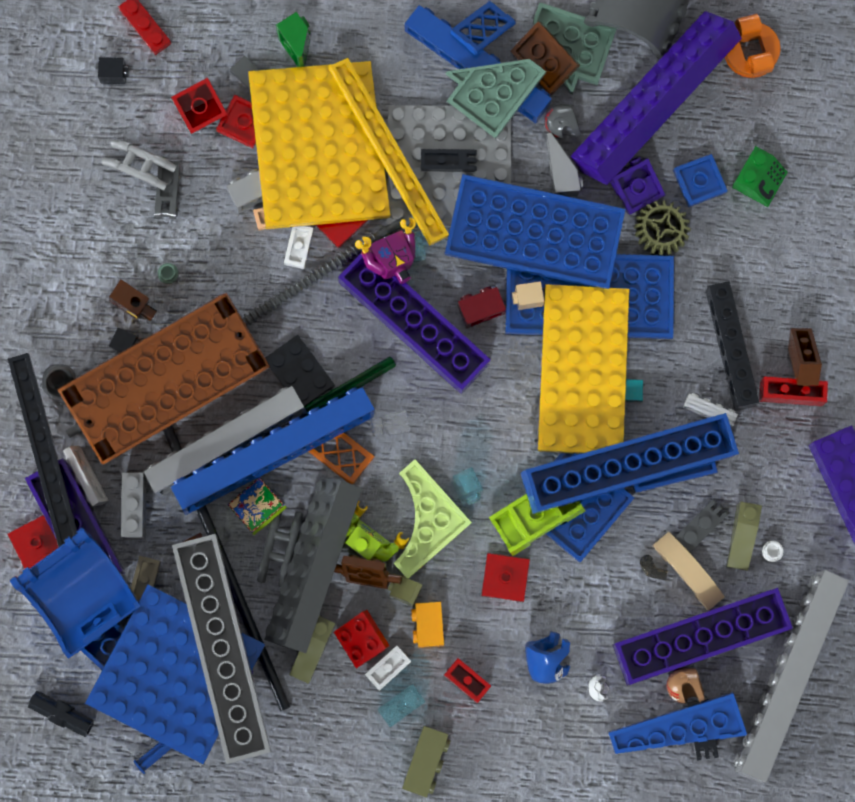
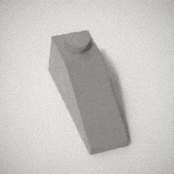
(562, 170)

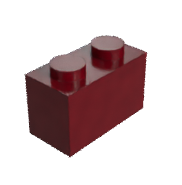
(481, 306)

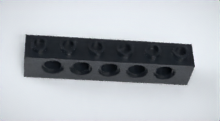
(732, 346)

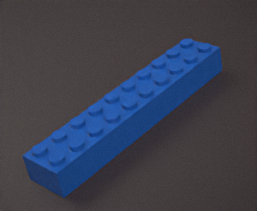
(273, 451)
(629, 463)

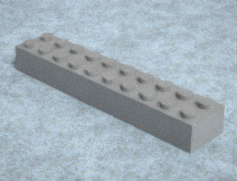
(221, 648)
(790, 676)

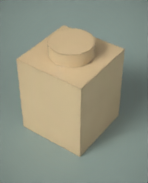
(528, 295)

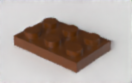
(547, 53)

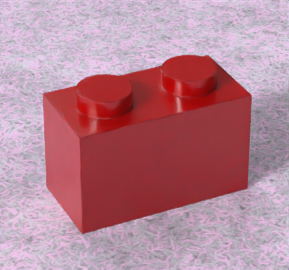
(467, 680)

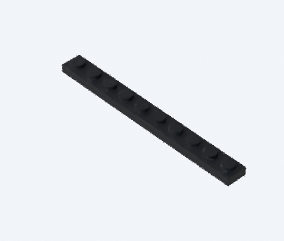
(43, 447)

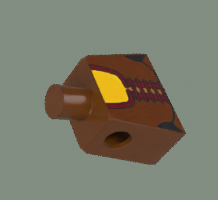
(124, 295)

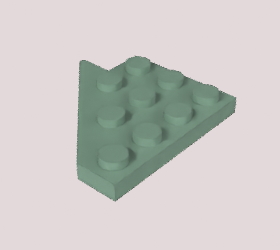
(584, 43)
(494, 92)

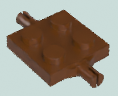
(366, 572)

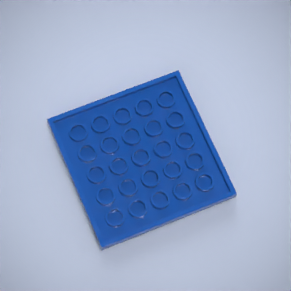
(159, 680)

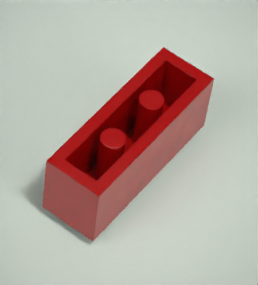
(788, 392)

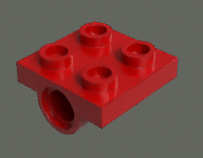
(361, 639)

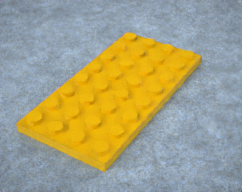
(583, 368)

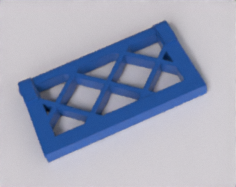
(498, 15)

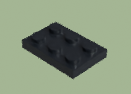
(298, 368)

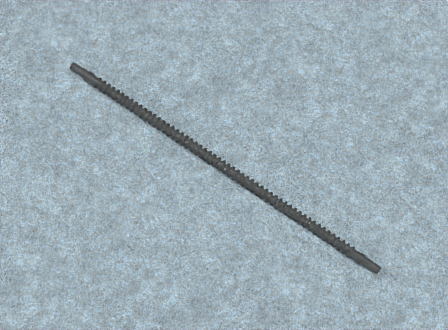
(299, 286)

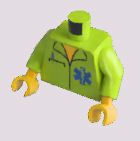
(369, 542)

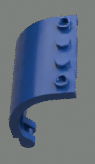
(77, 592)

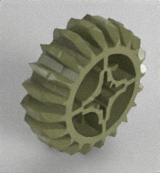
(669, 231)

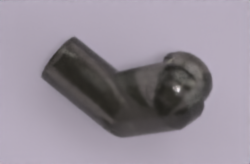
(650, 569)

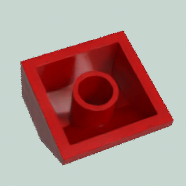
(199, 105)

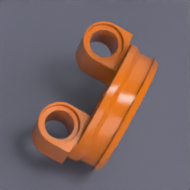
(757, 65)

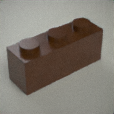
(804, 356)

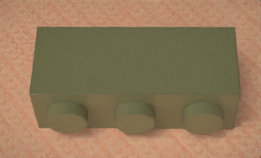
(426, 762)

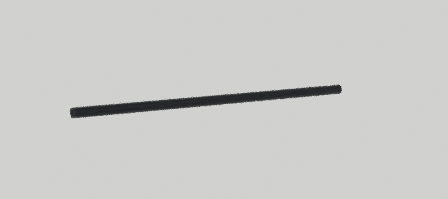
(236, 591)

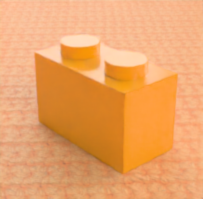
(429, 624)

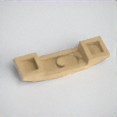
(689, 570)

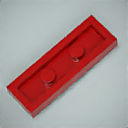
(145, 25)

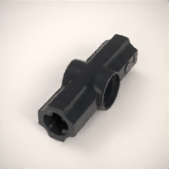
(61, 713)

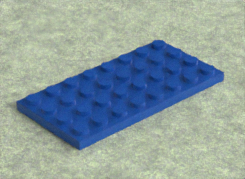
(535, 232)
(650, 296)

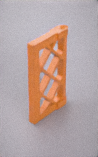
(337, 469)

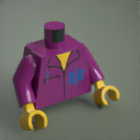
(391, 254)

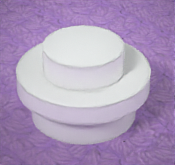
(772, 551)

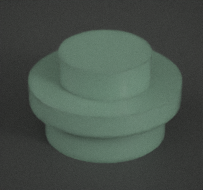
(168, 273)

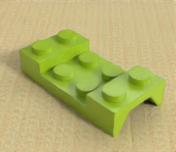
(521, 527)

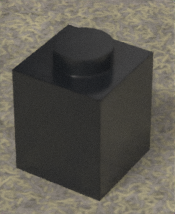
(112, 70)

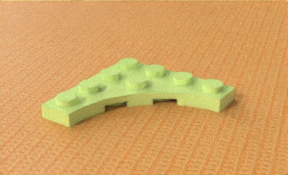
(435, 523)

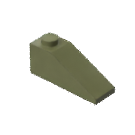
(743, 535)
(307, 662)

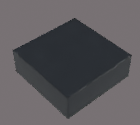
(122, 340)

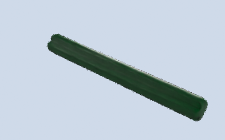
(358, 381)

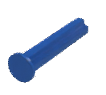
(151, 756)

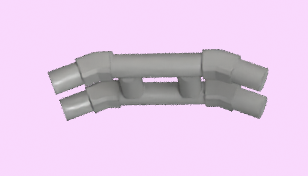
(143, 172)

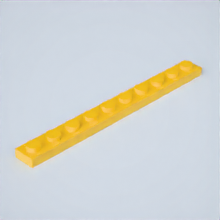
(388, 151)

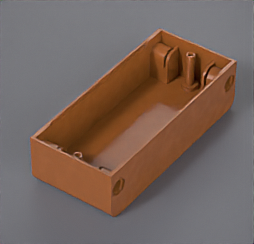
(163, 378)

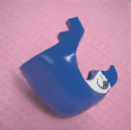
(545, 665)

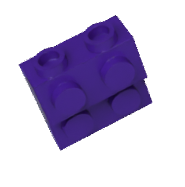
(637, 185)

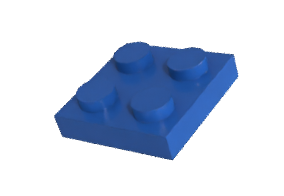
(700, 180)

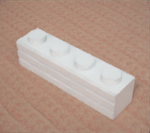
(707, 409)

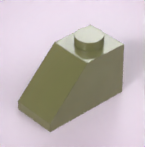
(406, 591)

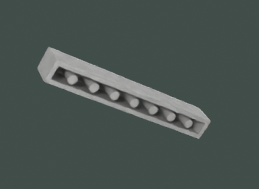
(233, 434)

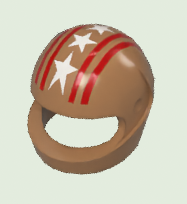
(684, 684)

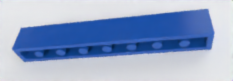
(437, 37)

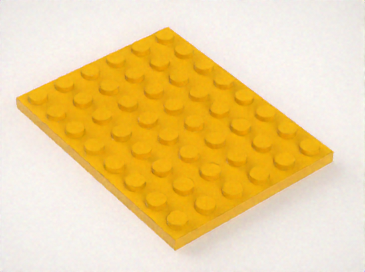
(314, 150)

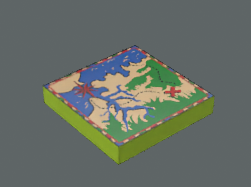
(256, 506)

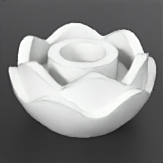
(598, 688)

